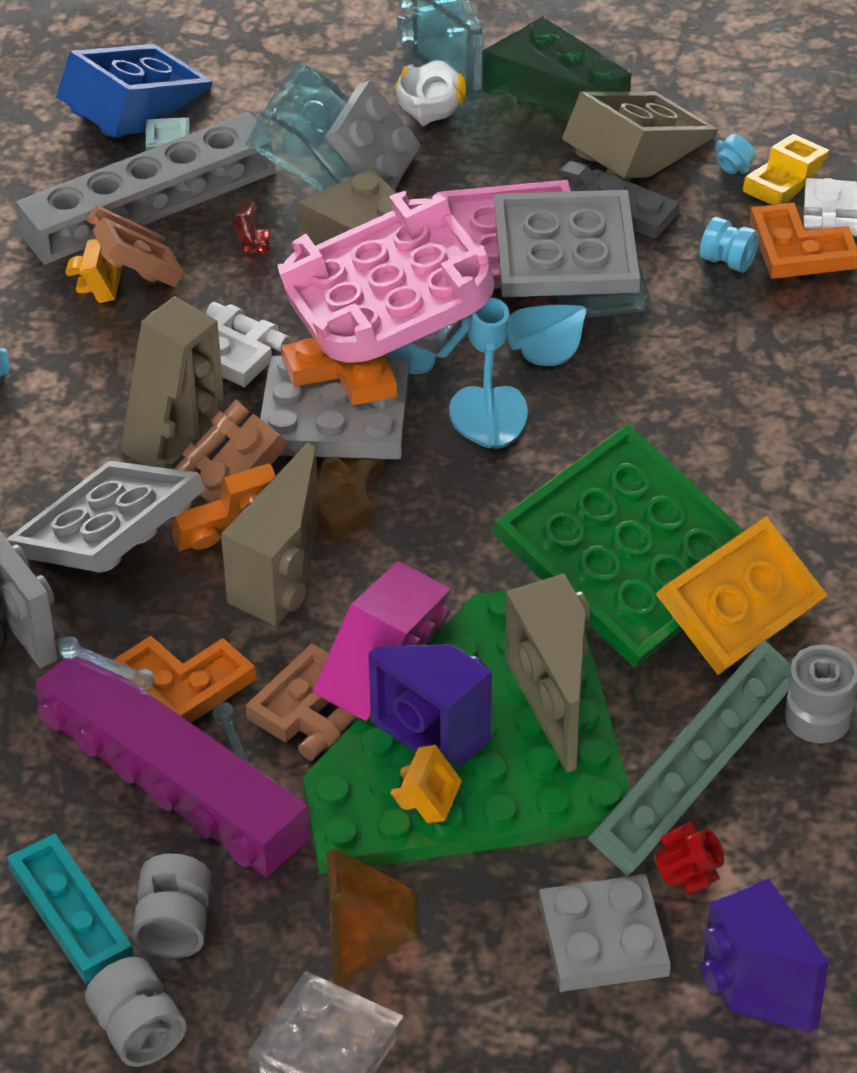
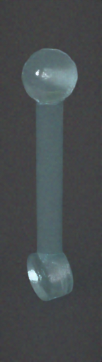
(70, 648)
(224, 716)

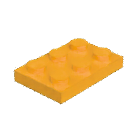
(741, 595)

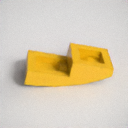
(786, 170)

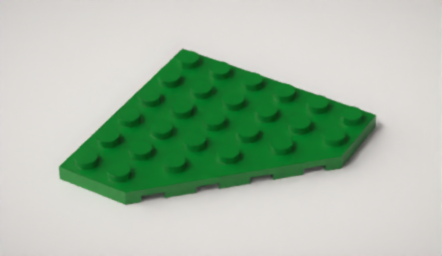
(508, 790)

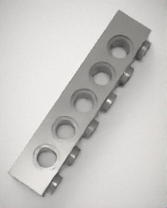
(143, 186)

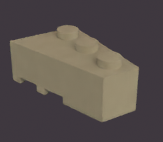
(344, 206)
(173, 384)

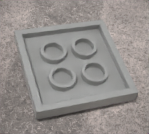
(566, 243)
(326, 419)
(107, 515)

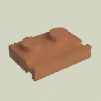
(135, 247)

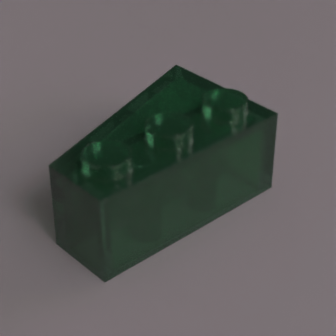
(549, 68)

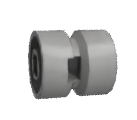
(821, 693)
(171, 906)
(135, 1011)

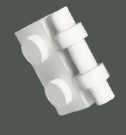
(830, 204)
(244, 342)

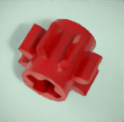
(690, 858)

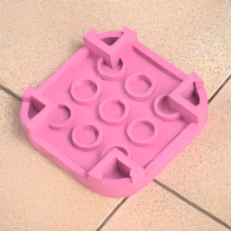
(387, 280)

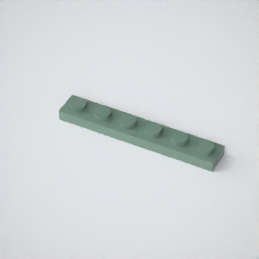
(693, 759)

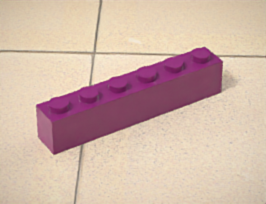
(174, 763)

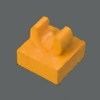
(96, 273)
(428, 785)

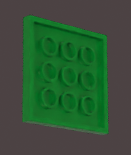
(619, 533)

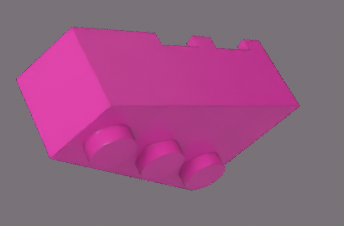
(393, 611)

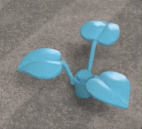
(499, 414)

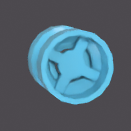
(729, 244)

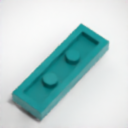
(69, 906)

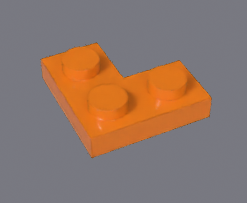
(797, 252)
(361, 380)
(204, 524)
(198, 683)

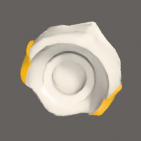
(430, 91)

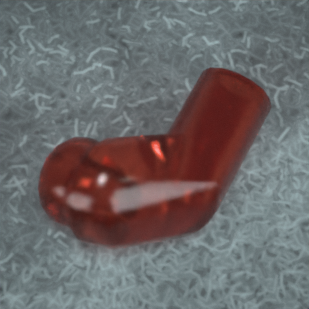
(244, 223)

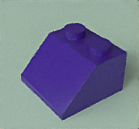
(432, 698)
(763, 958)

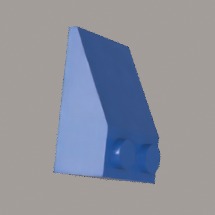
(128, 86)

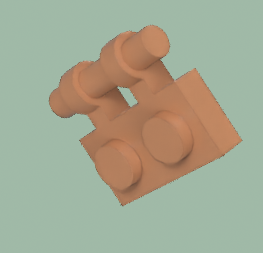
(248, 448)
(291, 707)

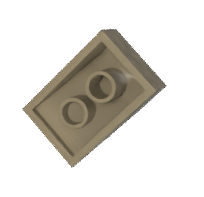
(633, 132)
(273, 543)
(546, 657)

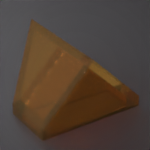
(367, 915)

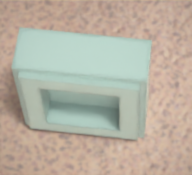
(165, 130)

